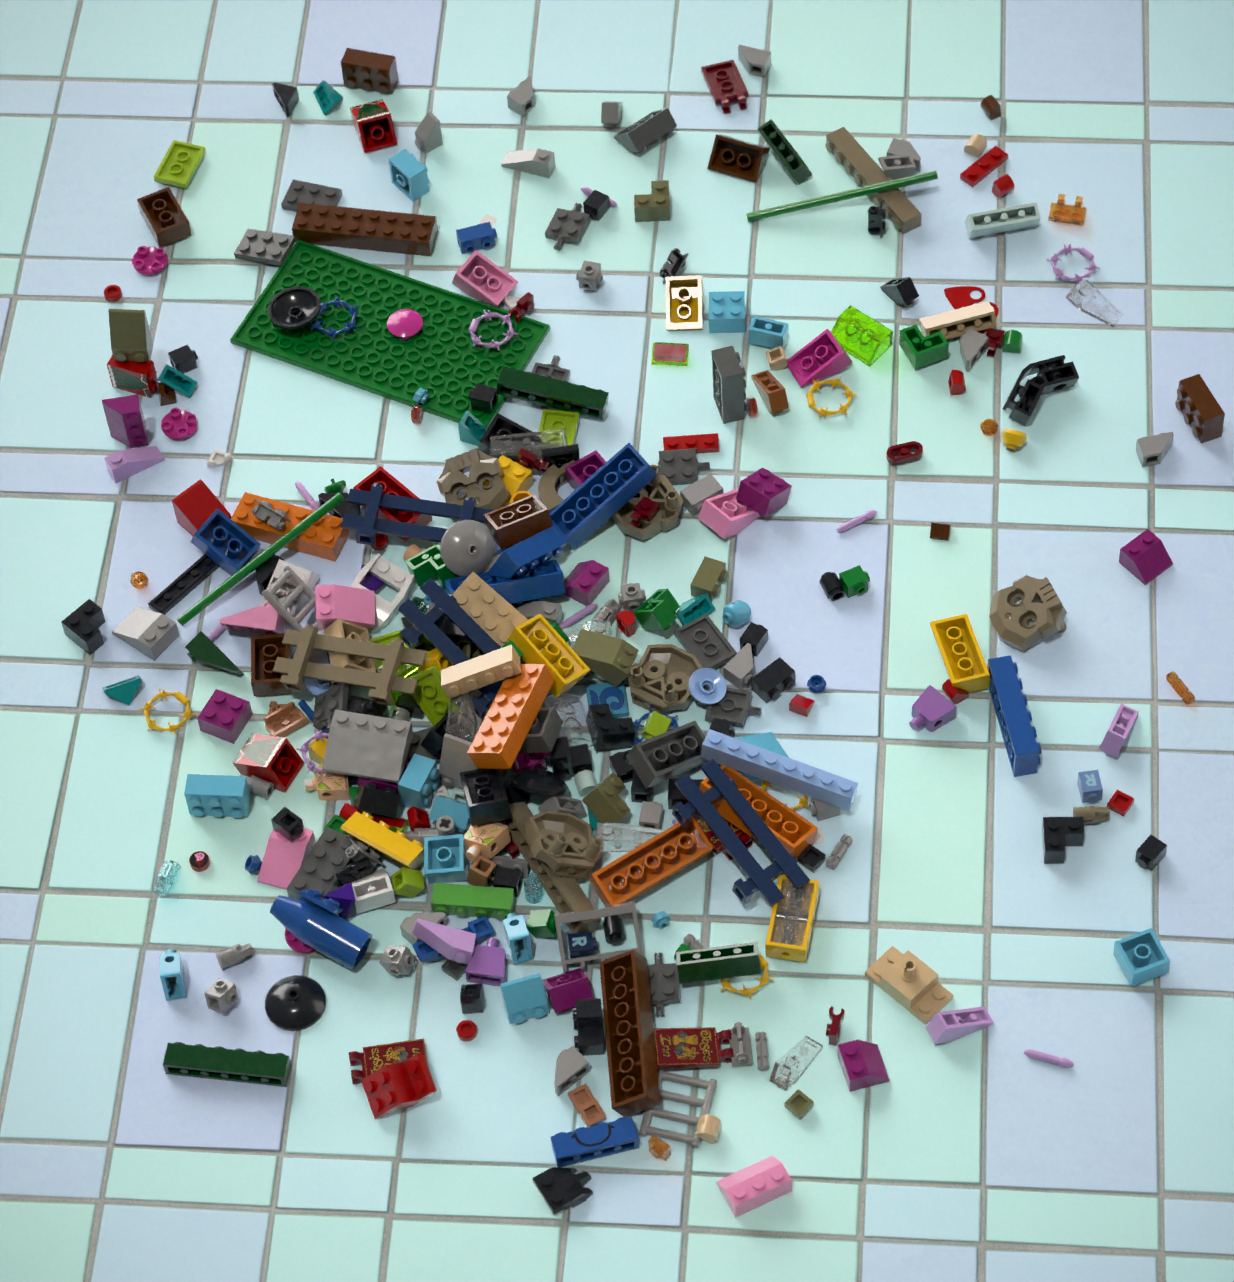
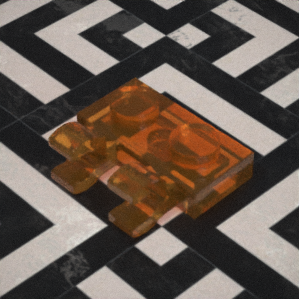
(1068, 213)

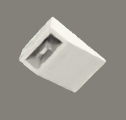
(306, 576)

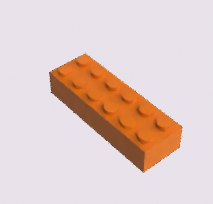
(321, 539)
(510, 717)
(788, 826)
(650, 864)

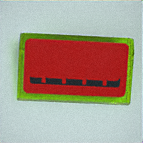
(670, 353)
(396, 823)

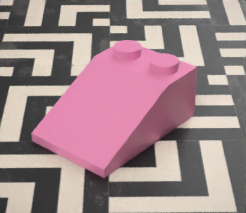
(484, 279)
(726, 514)
(345, 603)
(258, 620)
(284, 858)

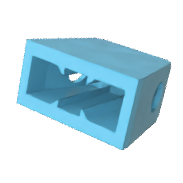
(515, 930)
(170, 966)

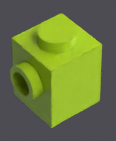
(655, 725)
(407, 882)

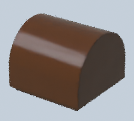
(991, 107)

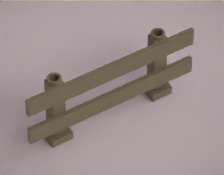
(381, 682)

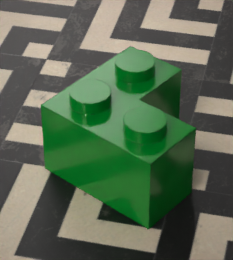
(923, 350)
(429, 565)
(657, 611)

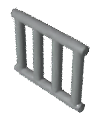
(281, 608)
(704, 1103)

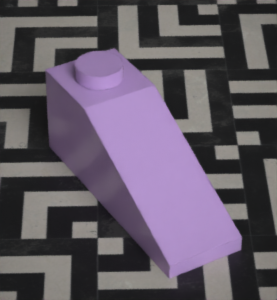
(132, 461)
(1118, 730)
(448, 941)
(955, 1024)

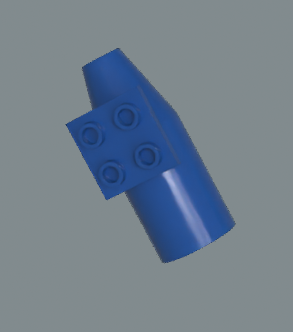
(318, 926)

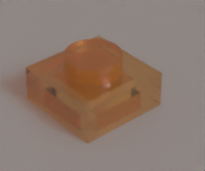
(659, 1148)

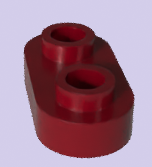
(903, 452)

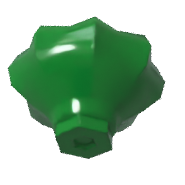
(337, 487)

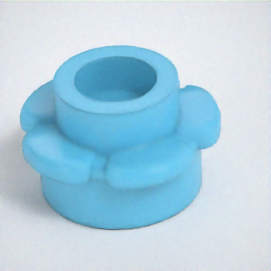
(421, 396)
(660, 920)

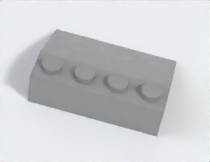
(367, 746)

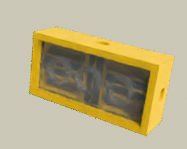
(792, 921)

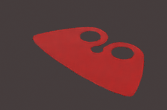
(960, 297)

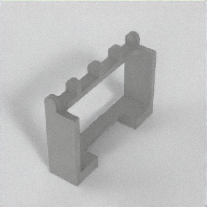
(623, 908)

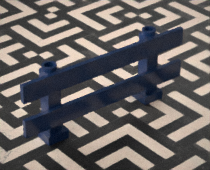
(369, 525)
(425, 626)
(702, 804)

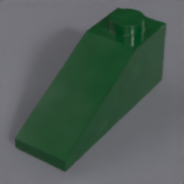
(208, 654)

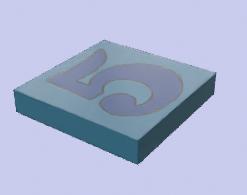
(608, 694)

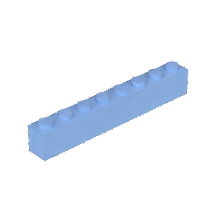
(779, 770)

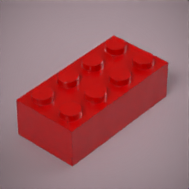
(393, 487)

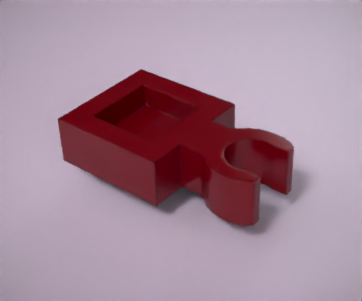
(531, 461)

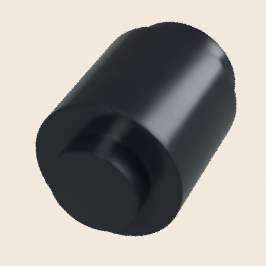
(832, 586)
(614, 930)

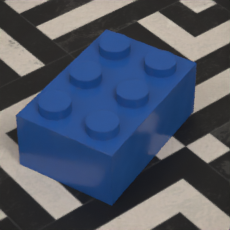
(225, 542)

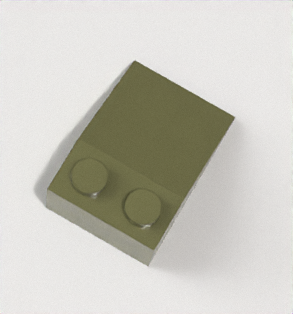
(130, 335)
(605, 655)

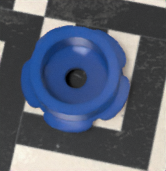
(816, 680)
(253, 864)

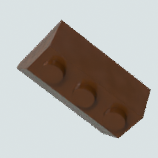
(738, 157)
(518, 521)

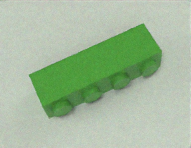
(473, 900)

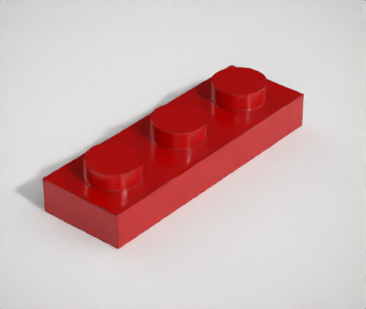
(984, 166)
(702, 443)

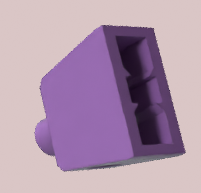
(932, 710)
(487, 964)

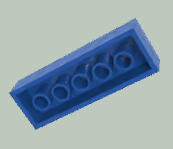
(601, 495)
(533, 585)
(1013, 716)

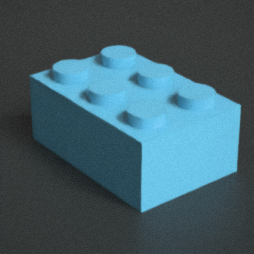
(217, 795)

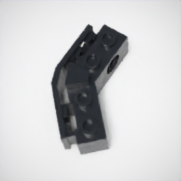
(1051, 377)

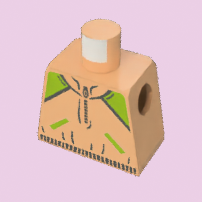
(330, 786)
(486, 840)

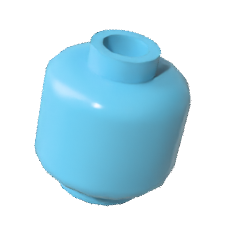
(736, 613)

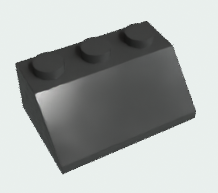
(646, 131)

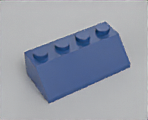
(529, 554)

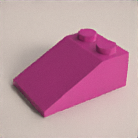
(818, 359)

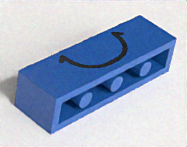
(594, 1142)

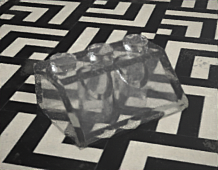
(573, 716)

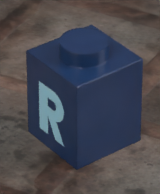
(581, 944)

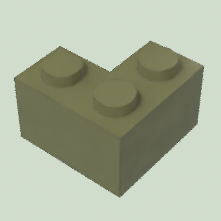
(654, 205)
(605, 802)

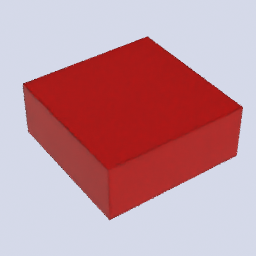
(1120, 803)

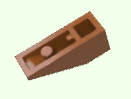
(771, 391)

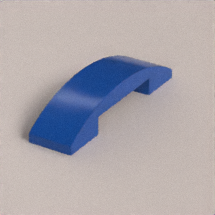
(480, 927)

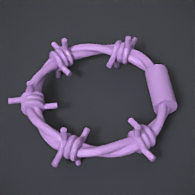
(1059, 274)
(487, 315)
(304, 749)

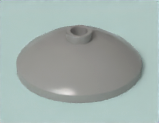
(457, 543)

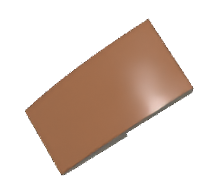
(586, 1105)

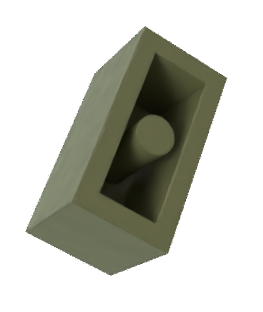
(709, 578)

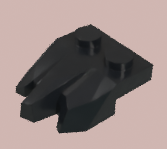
(562, 1187)

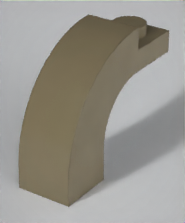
(549, 484)

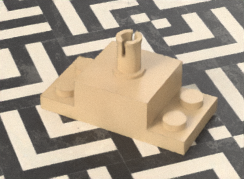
(910, 983)

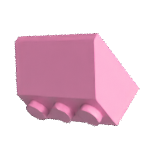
(755, 1185)

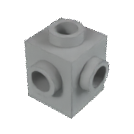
(590, 275)
(631, 596)
(397, 960)
(221, 995)

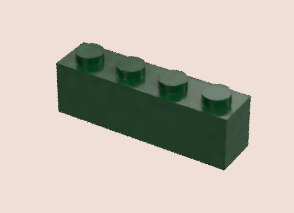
(785, 151)
(718, 962)

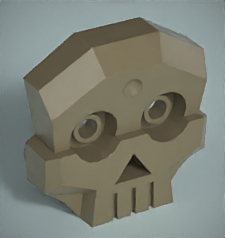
(482, 469)
(661, 492)
(1037, 605)
(659, 688)
(563, 843)

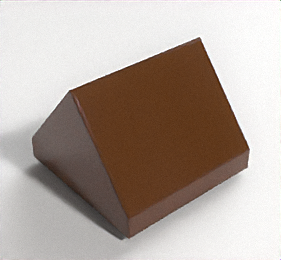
(166, 395)
(940, 531)

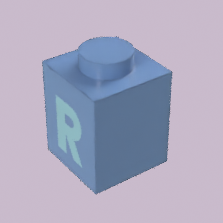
(1090, 786)

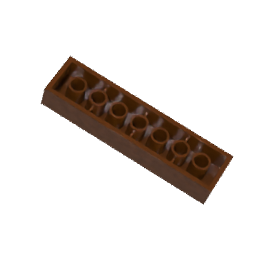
(365, 229)
(629, 1033)

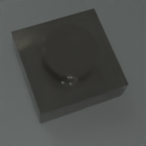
(454, 969)

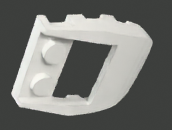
(392, 576)

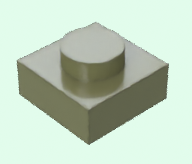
(799, 1104)

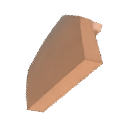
(284, 719)

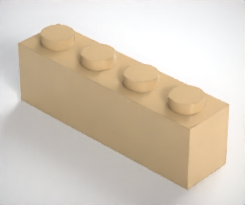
(958, 321)
(480, 671)

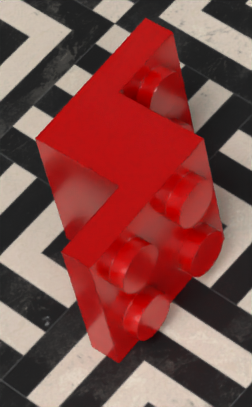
(398, 1086)

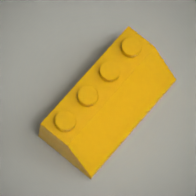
(545, 646)
(961, 653)
(384, 840)

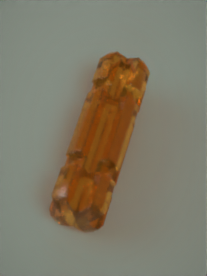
(1180, 687)

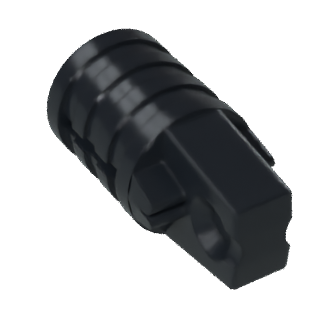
(355, 871)

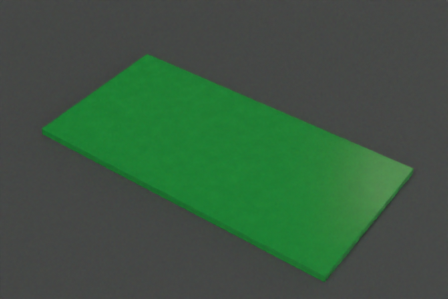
(372, 357)

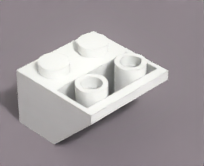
(373, 891)

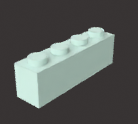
(1002, 220)

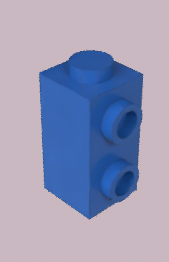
(476, 237)

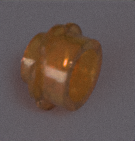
(989, 427)
(139, 580)

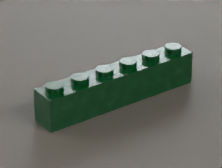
(552, 392)
(227, 1064)

